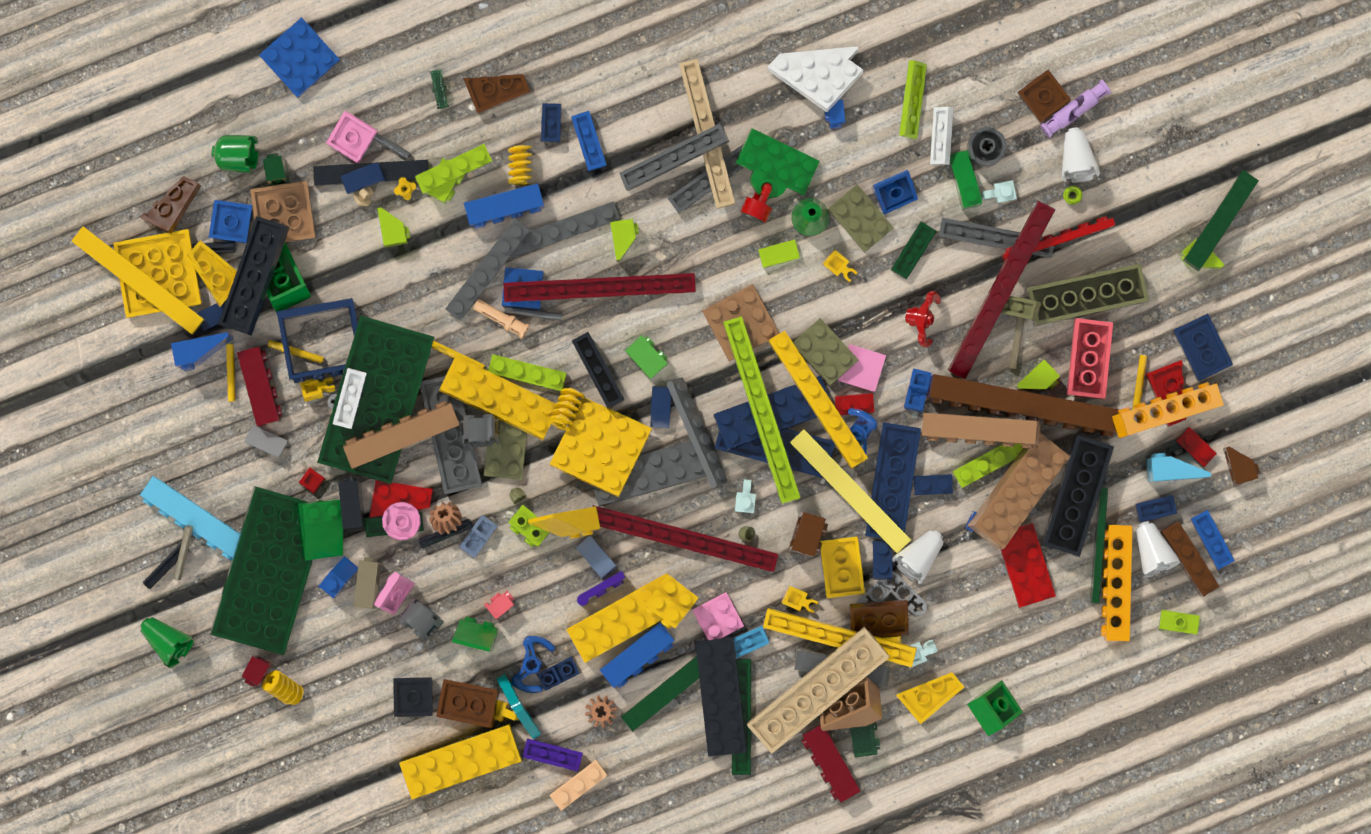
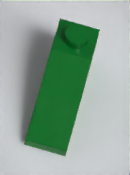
(965, 180)

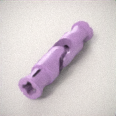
(1086, 99)

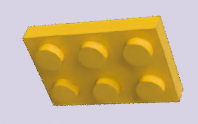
(842, 567)

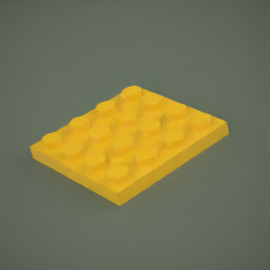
(166, 262)
(601, 447)

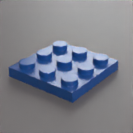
(299, 57)

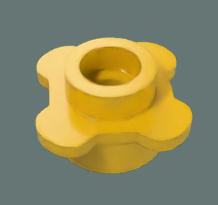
(404, 183)

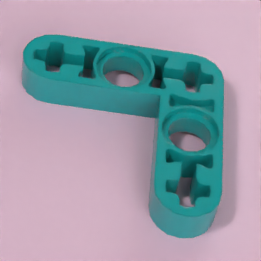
(517, 706)

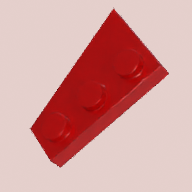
(1167, 381)
(389, 494)

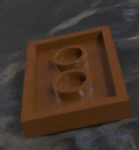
(881, 618)
(468, 703)

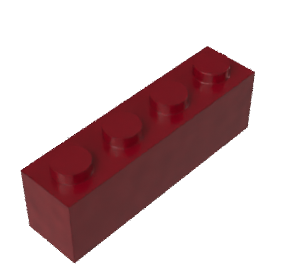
(259, 386)
(831, 763)

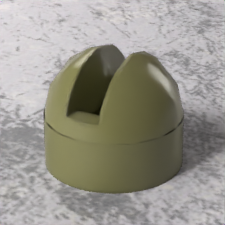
(517, 495)
(746, 533)

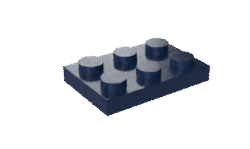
(1202, 347)

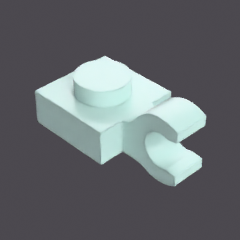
(1002, 192)
(745, 500)
(922, 651)

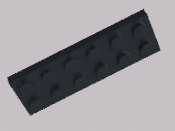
(254, 275)
(721, 696)

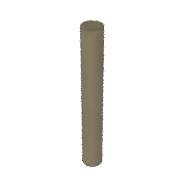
(1016, 343)
(183, 552)

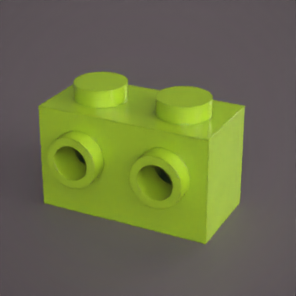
(520, 524)

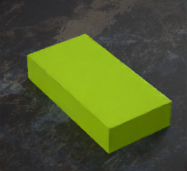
(778, 253)

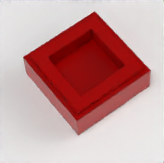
(312, 480)

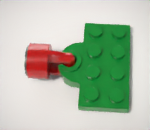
(773, 171)

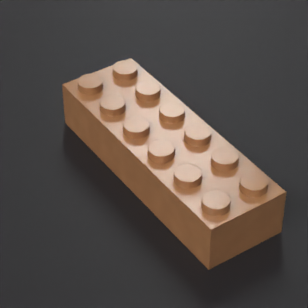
(1018, 492)

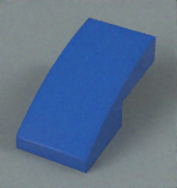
(917, 390)

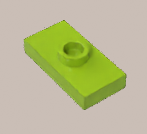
(1179, 622)

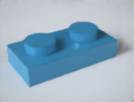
(750, 641)

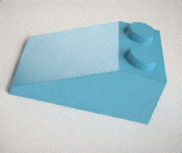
(1169, 468)

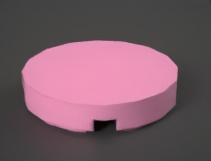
(401, 521)

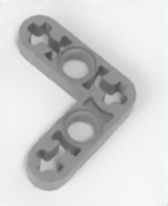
(887, 589)

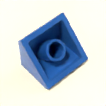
(895, 192)

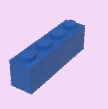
(504, 205)
(636, 655)

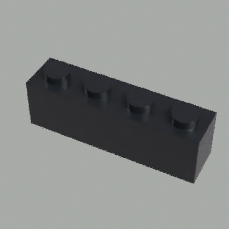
(598, 370)

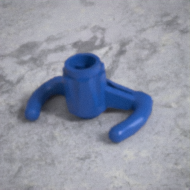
(862, 427)
(531, 664)

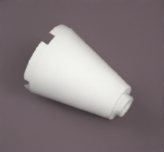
(1078, 158)
(1154, 550)
(919, 556)

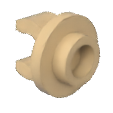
(363, 197)

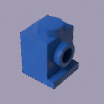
(836, 115)

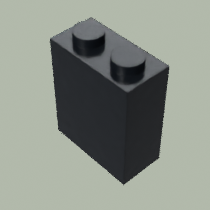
(351, 503)

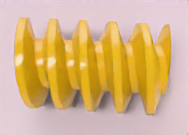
(519, 165)
(564, 408)
(282, 688)

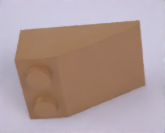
(855, 708)

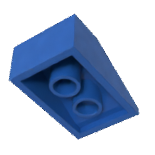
(195, 351)

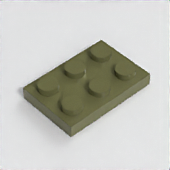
(860, 218)
(825, 352)
(506, 458)

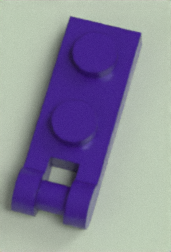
(600, 589)

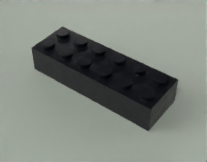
(1077, 495)

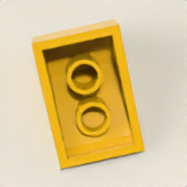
(569, 522)

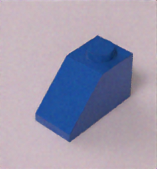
(338, 577)

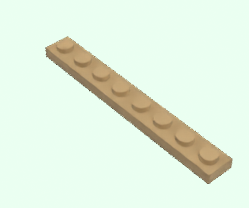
(703, 121)

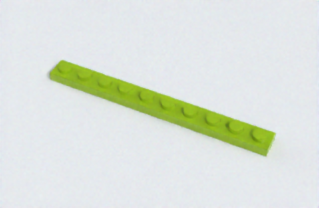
(761, 410)

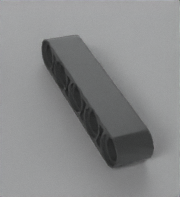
(807, 661)

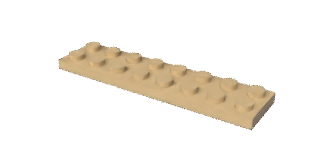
(818, 690)

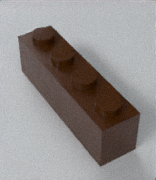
(1190, 559)

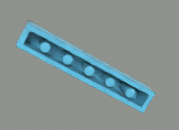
(189, 513)

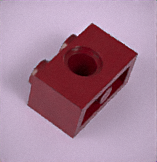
(256, 671)

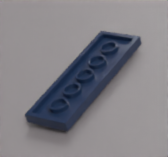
(789, 409)
(797, 462)
(895, 473)

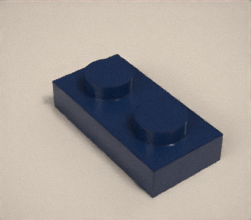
(551, 122)
(933, 484)
(1156, 508)
(882, 561)

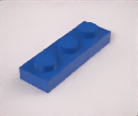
(588, 141)
(1212, 539)

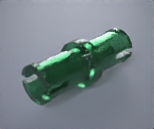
(439, 89)

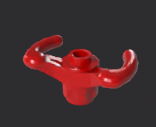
(923, 317)

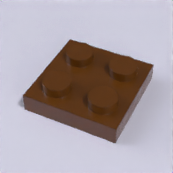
(1044, 96)

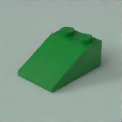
(287, 283)
(321, 528)
(475, 634)

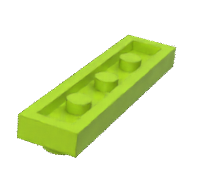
(913, 99)
(453, 169)
(527, 372)
(986, 464)

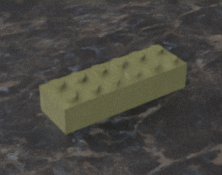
(1089, 294)

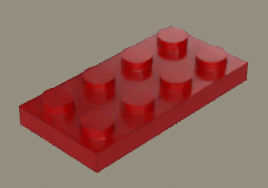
(1027, 567)

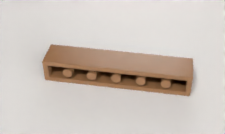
(981, 429)
(400, 435)

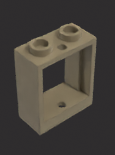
(367, 583)

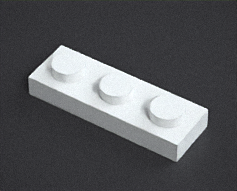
(941, 136)
(349, 398)

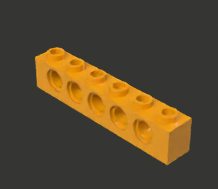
(1209, 399)
(1121, 632)

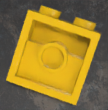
(670, 602)

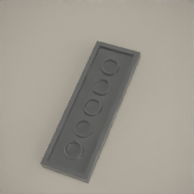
(455, 462)
(656, 472)

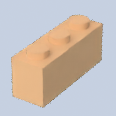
(578, 784)

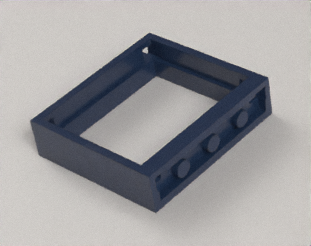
(306, 311)

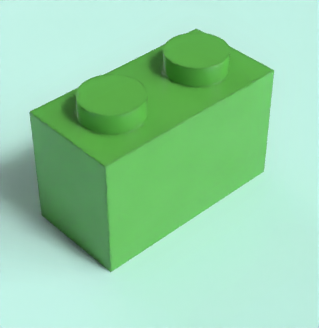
(646, 356)

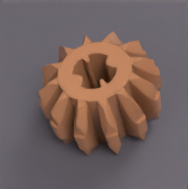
(445, 518)
(594, 713)

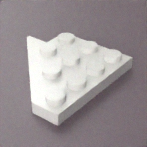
(818, 74)

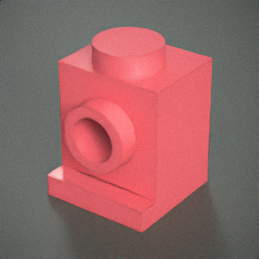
(500, 604)

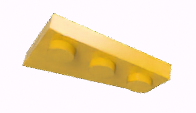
(213, 271)
(930, 696)

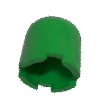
(236, 153)

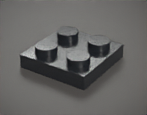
(413, 696)

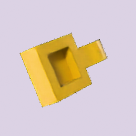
(502, 711)

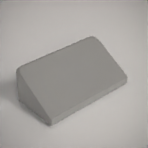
(266, 441)

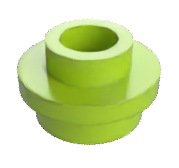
(1076, 190)

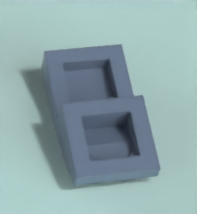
(478, 536)
(596, 557)

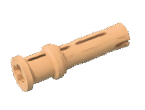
(509, 322)

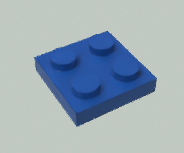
(230, 221)
(522, 275)

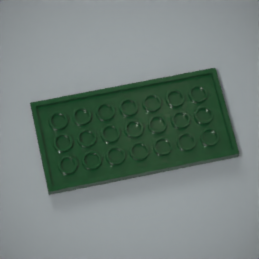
(394, 371)
(264, 575)

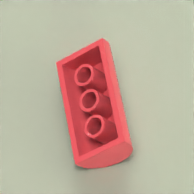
(1089, 359)

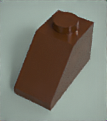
(1240, 466)

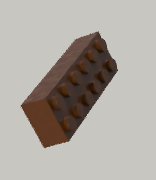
(807, 535)

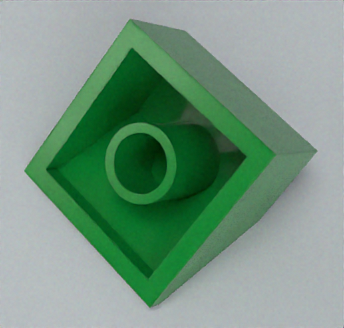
(995, 708)

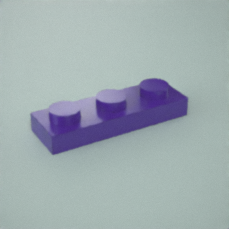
(552, 754)

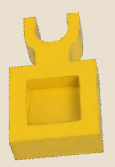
(837, 264)
(313, 389)
(797, 598)

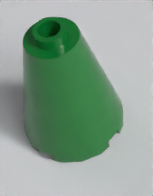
(808, 224)
(166, 641)

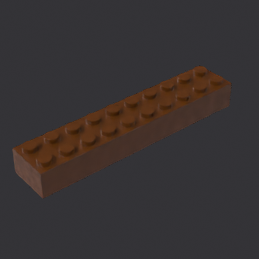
(1022, 404)

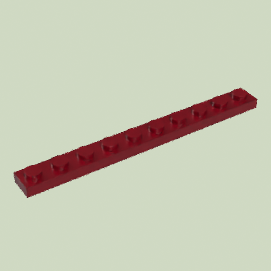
(599, 287)
(1001, 289)
(687, 539)

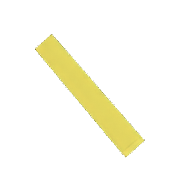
(850, 491)

